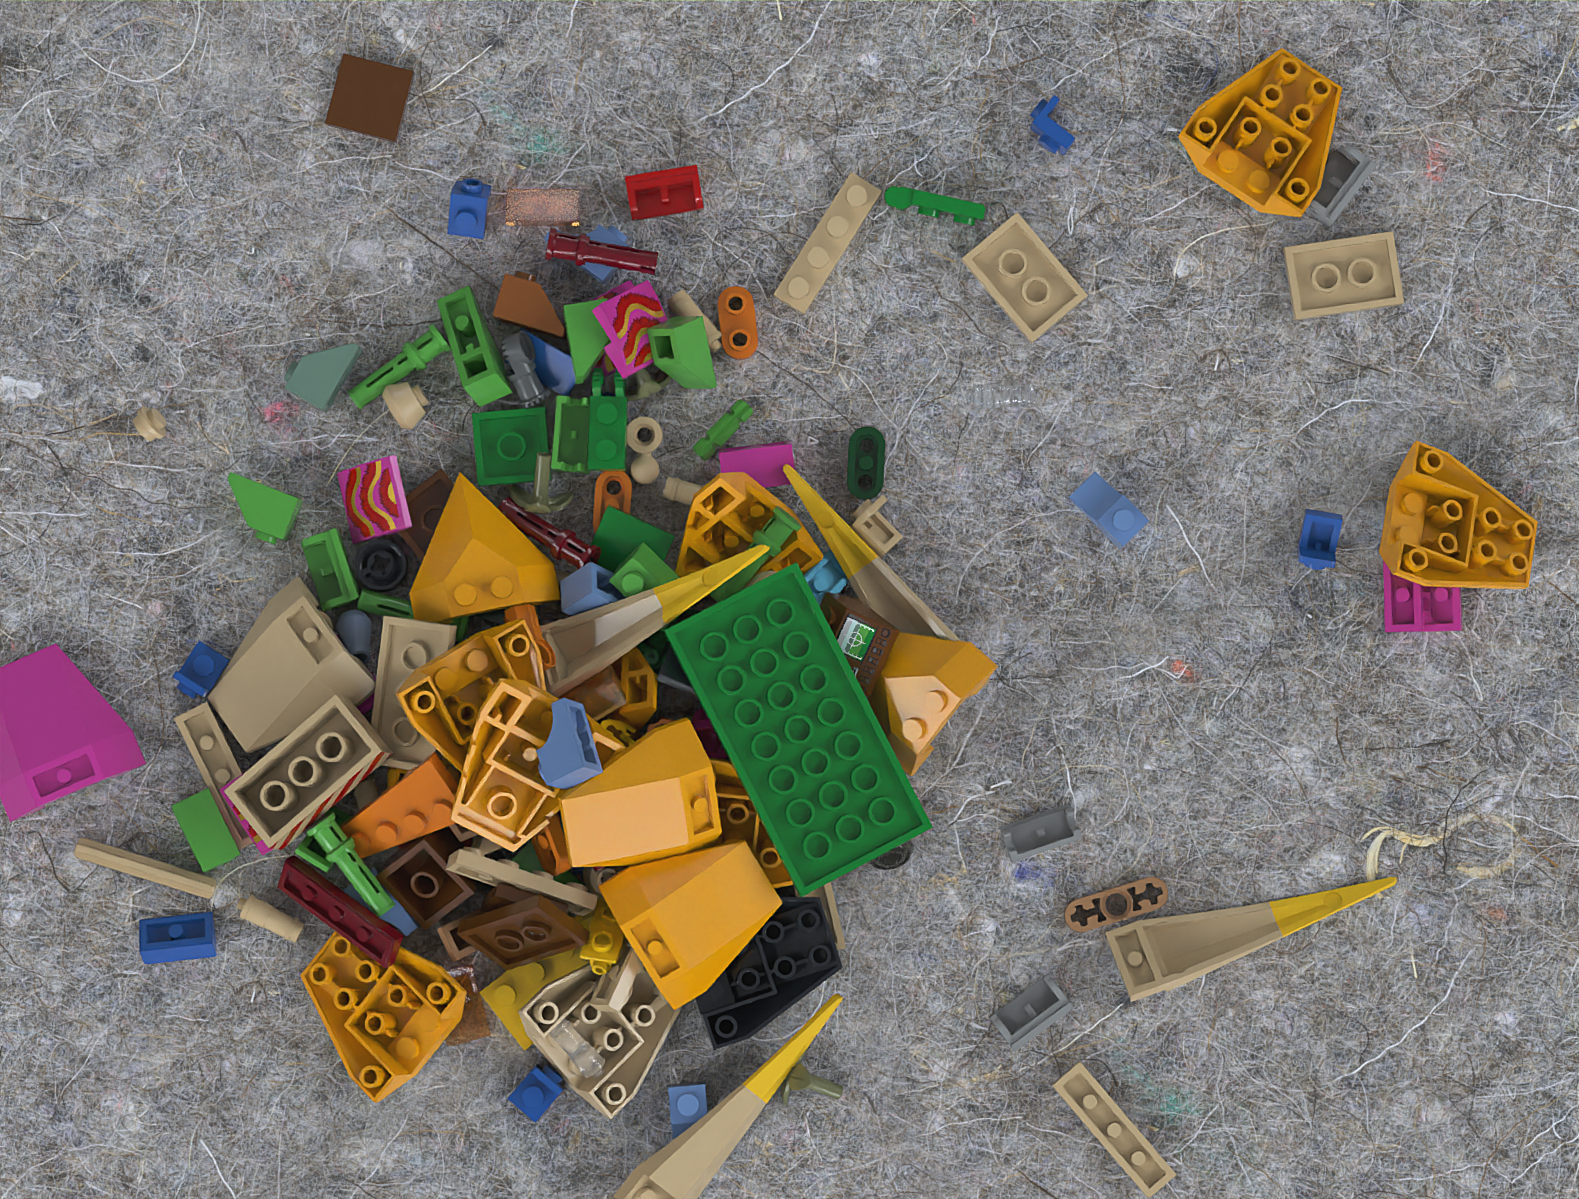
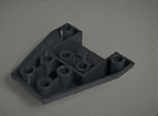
(771, 972)

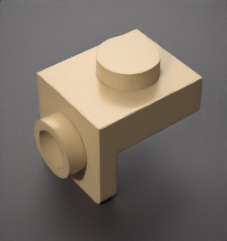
(875, 528)

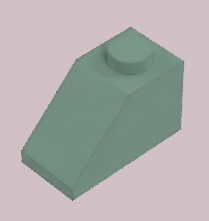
(322, 375)

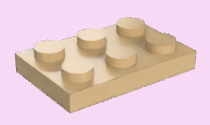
(1343, 275)
(1024, 277)

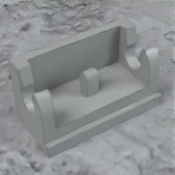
(1340, 182)
(1040, 832)
(1031, 1012)

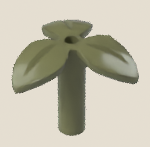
(646, 385)
(540, 501)
(801, 1079)

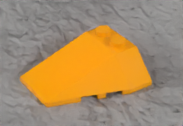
(500, 780)

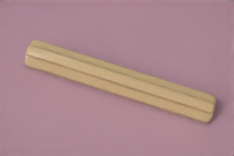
(145, 868)

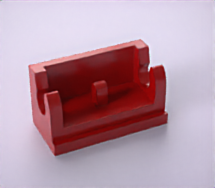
(664, 192)

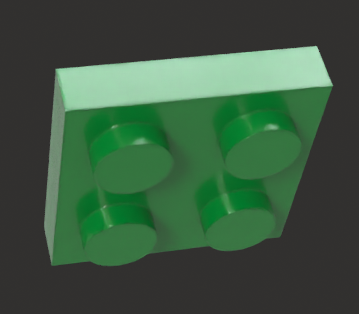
(508, 445)

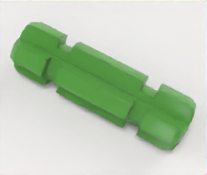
(723, 429)

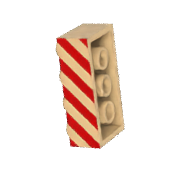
(308, 772)

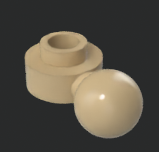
(644, 467)

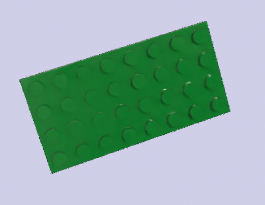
(798, 729)

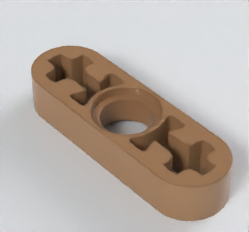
(1139, 887)

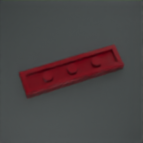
(340, 911)

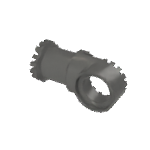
(523, 374)

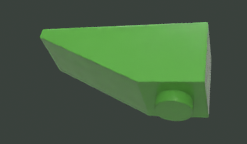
(473, 347)

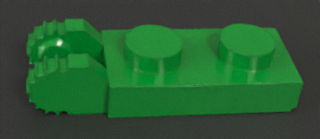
(932, 204)
(607, 425)

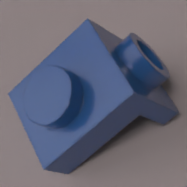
(1051, 135)
(469, 208)
(1319, 539)

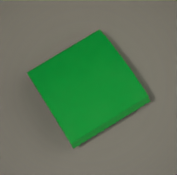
(622, 533)

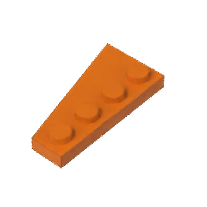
(405, 810)

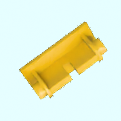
(604, 940)

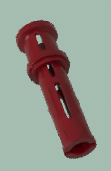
(582, 250)
(562, 543)

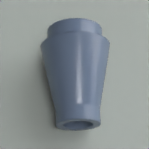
(355, 633)

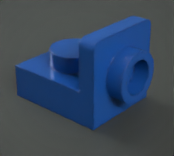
(200, 671)
(537, 1091)

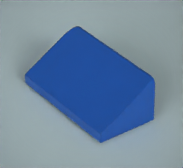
(553, 366)
(177, 938)

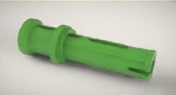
(414, 356)
(772, 535)
(388, 606)
(341, 850)

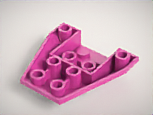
(56, 733)

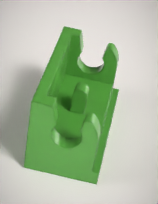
(571, 435)
(331, 569)
(205, 831)

